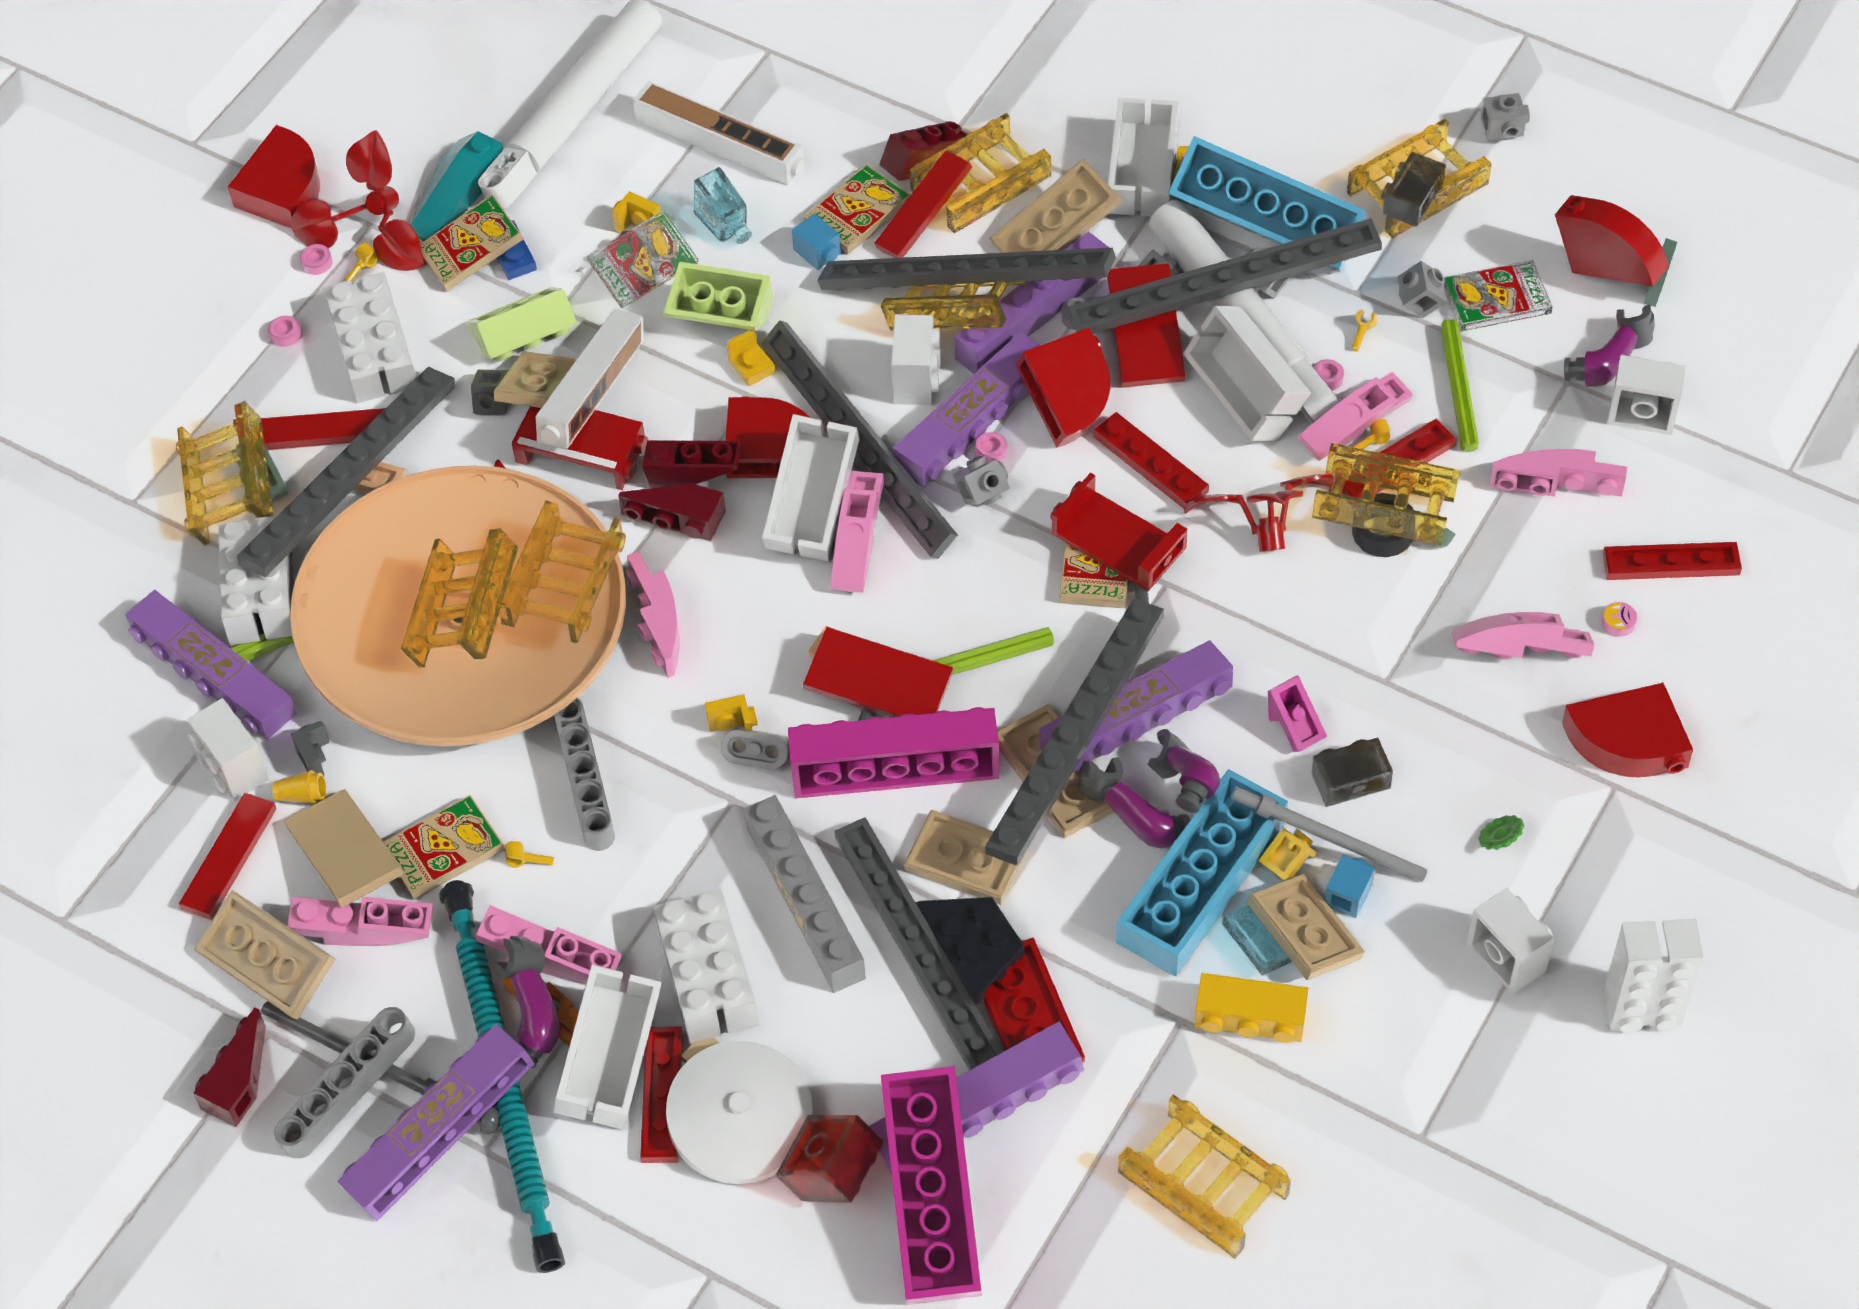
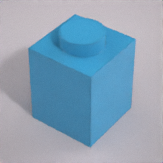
(816, 241)
(1349, 885)

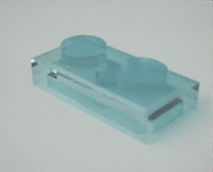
(1255, 940)

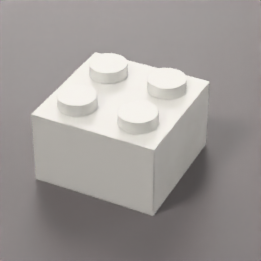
(915, 359)
(1646, 394)
(227, 750)
(1510, 940)

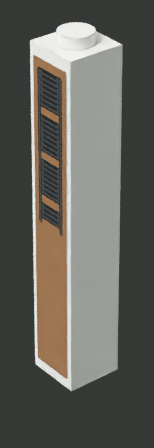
(719, 133)
(589, 379)

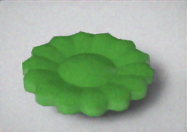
(1501, 832)

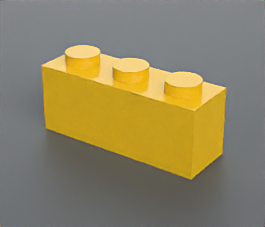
(1251, 1007)

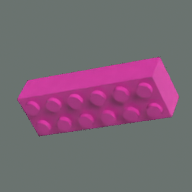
(894, 752)
(931, 1185)

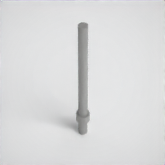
(1266, 807)

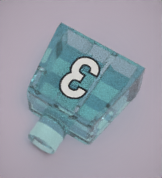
(721, 207)

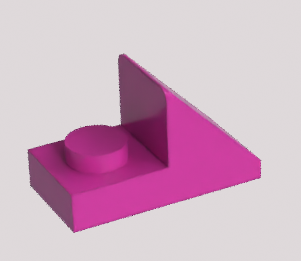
(1296, 714)

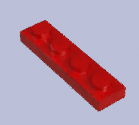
(1150, 460)

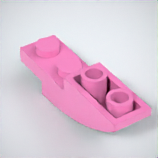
(1354, 414)
(1546, 470)
(856, 531)
(657, 613)
(1509, 633)
(361, 924)
(565, 952)

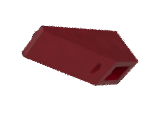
(917, 145)
(688, 461)
(681, 508)
(234, 1078)

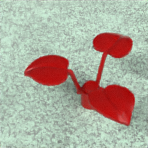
(369, 163)
(1270, 529)

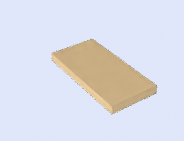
(1059, 213)
(1021, 748)
(343, 848)
(264, 954)

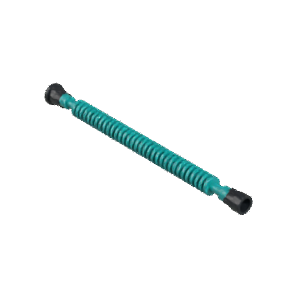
(511, 1106)

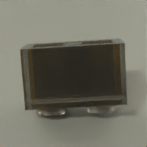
(1413, 189)
(1351, 771)

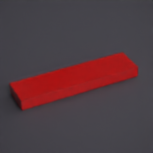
(923, 205)
(316, 428)
(1420, 446)
(1672, 560)
(227, 856)
(660, 1068)

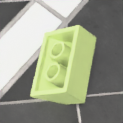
(719, 296)
(522, 323)

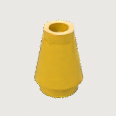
(300, 788)

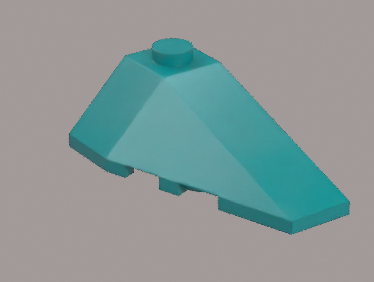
(455, 183)

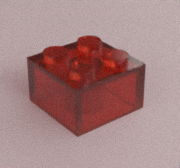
(829, 1158)

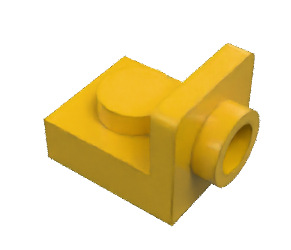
(633, 209)
(749, 358)
(730, 712)
(1287, 853)

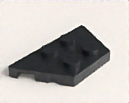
(974, 939)

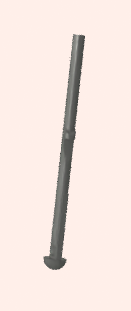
(489, 1121)

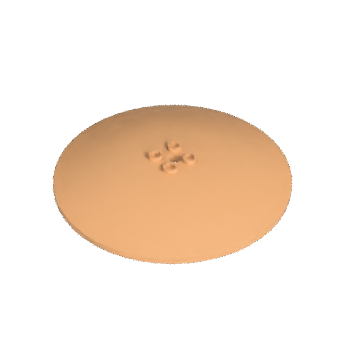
(363, 585)

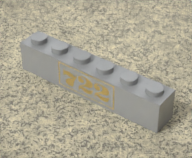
(805, 894)

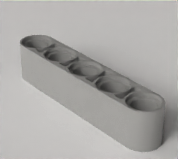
(587, 785)
(342, 1100)

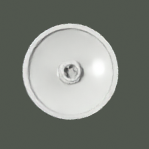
(737, 1111)

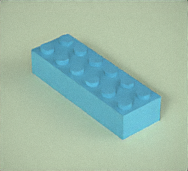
(1257, 196)
(1197, 877)

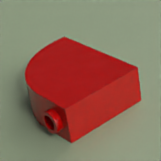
(277, 178)
(1609, 242)
(1067, 383)
(763, 429)
(1630, 732)

